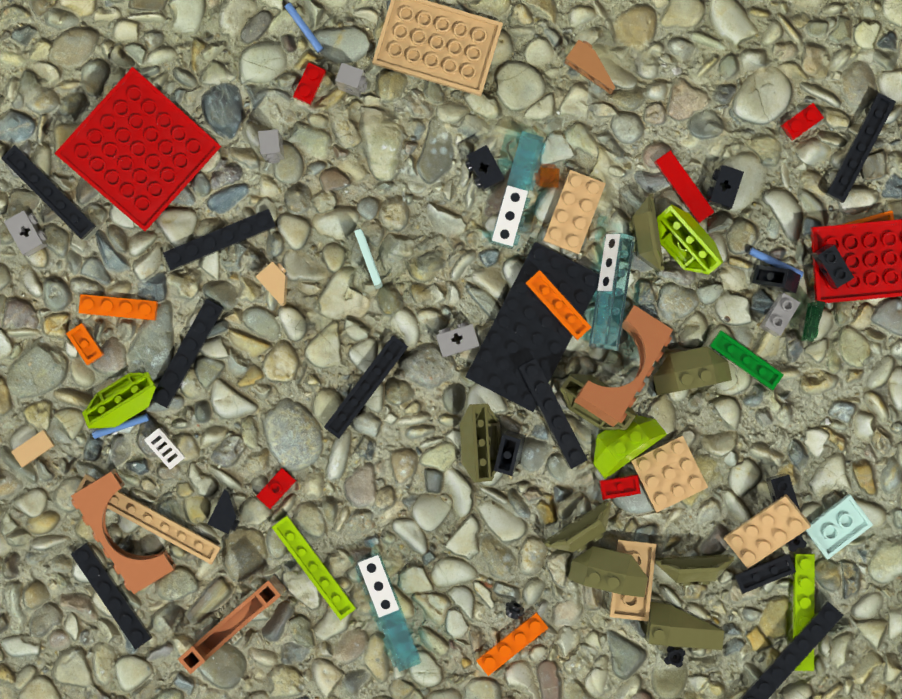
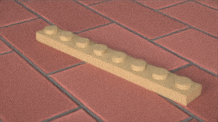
(160, 524)

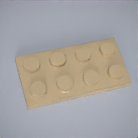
(574, 212)
(767, 531)
(632, 606)

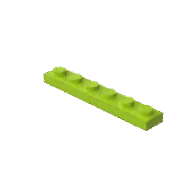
(314, 567)
(803, 600)

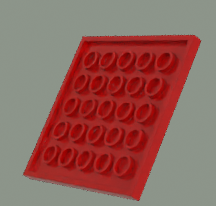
(138, 149)

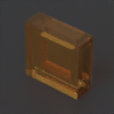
(549, 177)

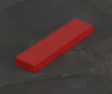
(684, 186)

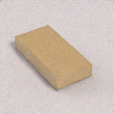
(33, 448)

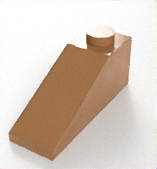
(587, 63)

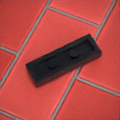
(764, 573)

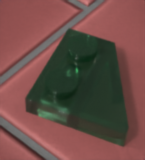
(812, 320)

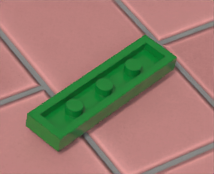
(746, 360)

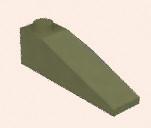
(680, 629)

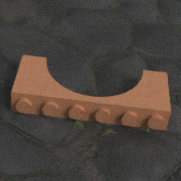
(612, 402)
(135, 569)
(231, 624)

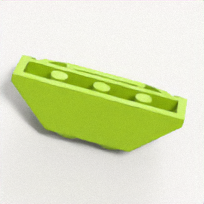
(687, 241)
(120, 401)
(620, 446)

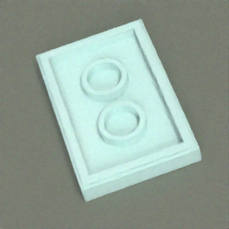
(368, 258)
(838, 526)

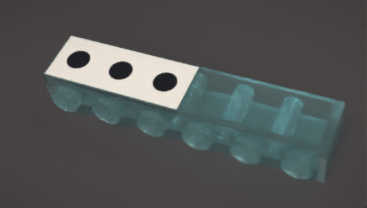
(517, 190)
(612, 291)
(389, 612)

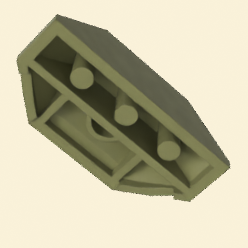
(646, 235)
(691, 370)
(570, 391)
(480, 442)
(581, 531)
(695, 568)
(609, 572)

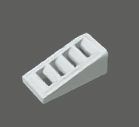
(159, 452)

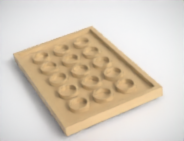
(438, 44)

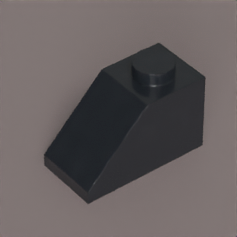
(776, 278)
(509, 452)
(225, 513)

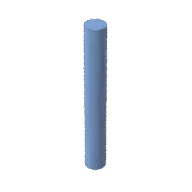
(304, 28)
(772, 261)
(129, 423)

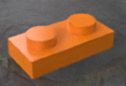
(85, 344)

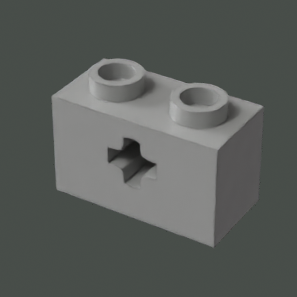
(351, 80)
(271, 145)
(18, 228)
(779, 314)
(450, 348)

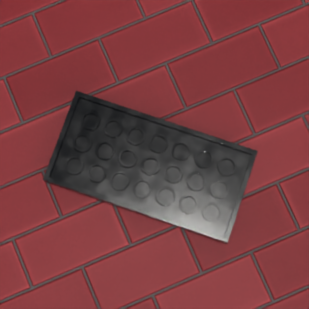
(528, 328)

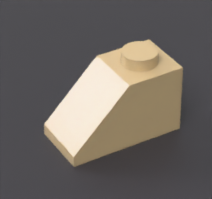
(275, 281)

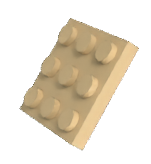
(669, 474)

